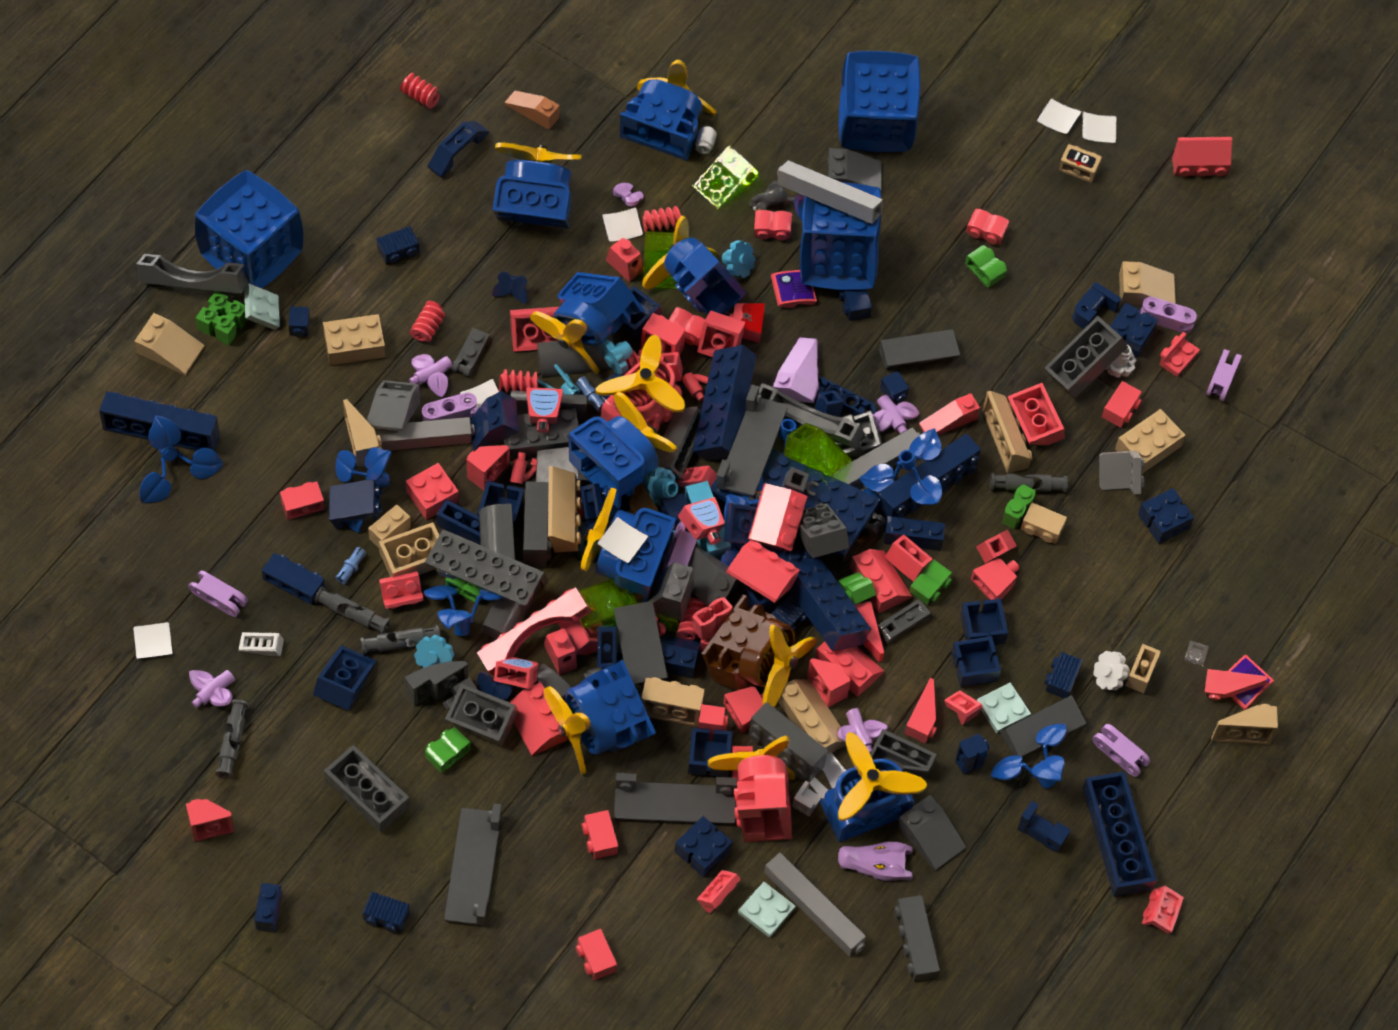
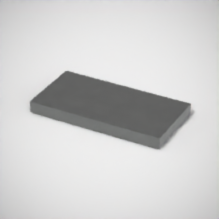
(640, 642)

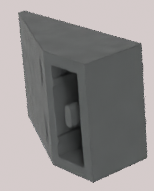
(393, 405)
(822, 531)

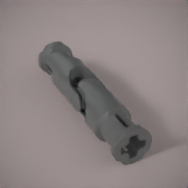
(1013, 481)
(359, 614)
(405, 638)
(232, 736)

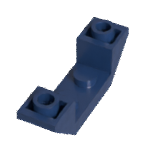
(465, 133)

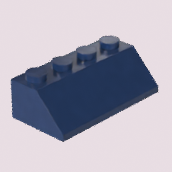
(678, 654)

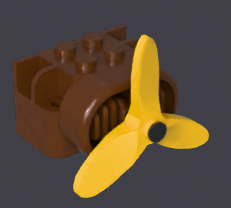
(755, 651)

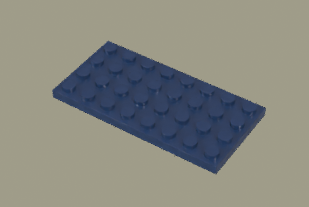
(847, 502)

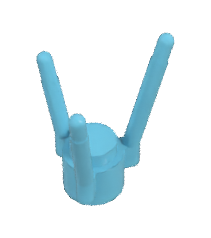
(568, 387)

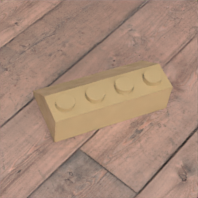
(1006, 432)
(563, 510)
(810, 713)

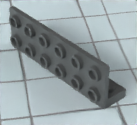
(752, 445)
(485, 568)
(674, 801)
(473, 866)

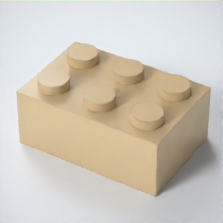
(354, 339)
(1152, 439)
(409, 550)
(672, 701)

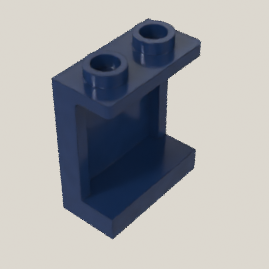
(354, 502)

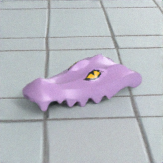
(880, 860)

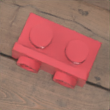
(1178, 355)
(401, 590)
(718, 890)
(1163, 909)

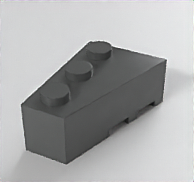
(905, 754)

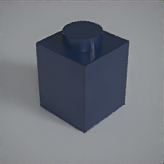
(299, 321)
(894, 387)
(829, 403)

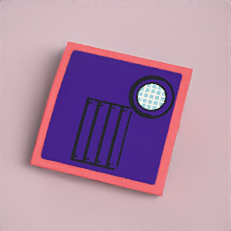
(790, 290)
(1247, 666)

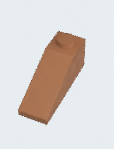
(534, 107)

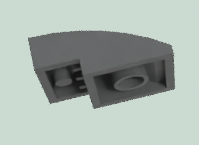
(870, 439)
(434, 681)

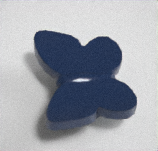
(511, 285)
(493, 687)

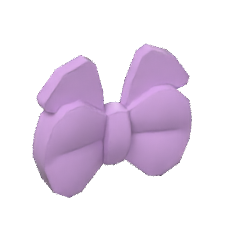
(623, 190)

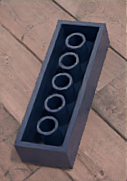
(724, 401)
(136, 416)
(949, 468)
(826, 602)
(1119, 834)

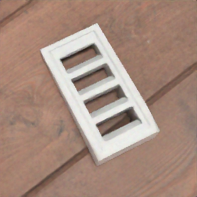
(272, 639)

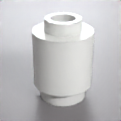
(705, 140)

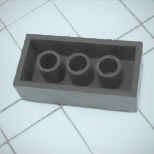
(1086, 357)
(530, 441)
(536, 541)
(803, 752)
(366, 788)

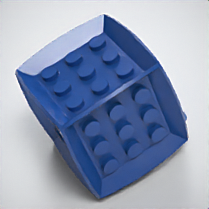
(879, 101)
(250, 226)
(836, 246)

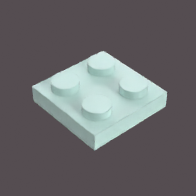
(261, 306)
(1003, 707)
(766, 909)

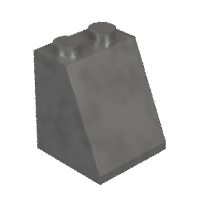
(672, 591)

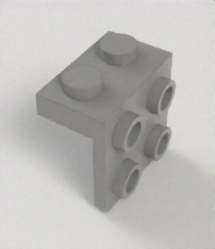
(1121, 471)

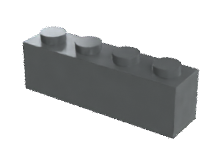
(917, 938)

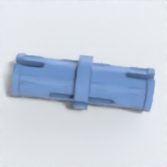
(590, 391)
(350, 565)

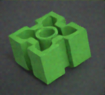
(221, 318)

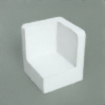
(806, 800)

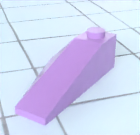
(800, 372)

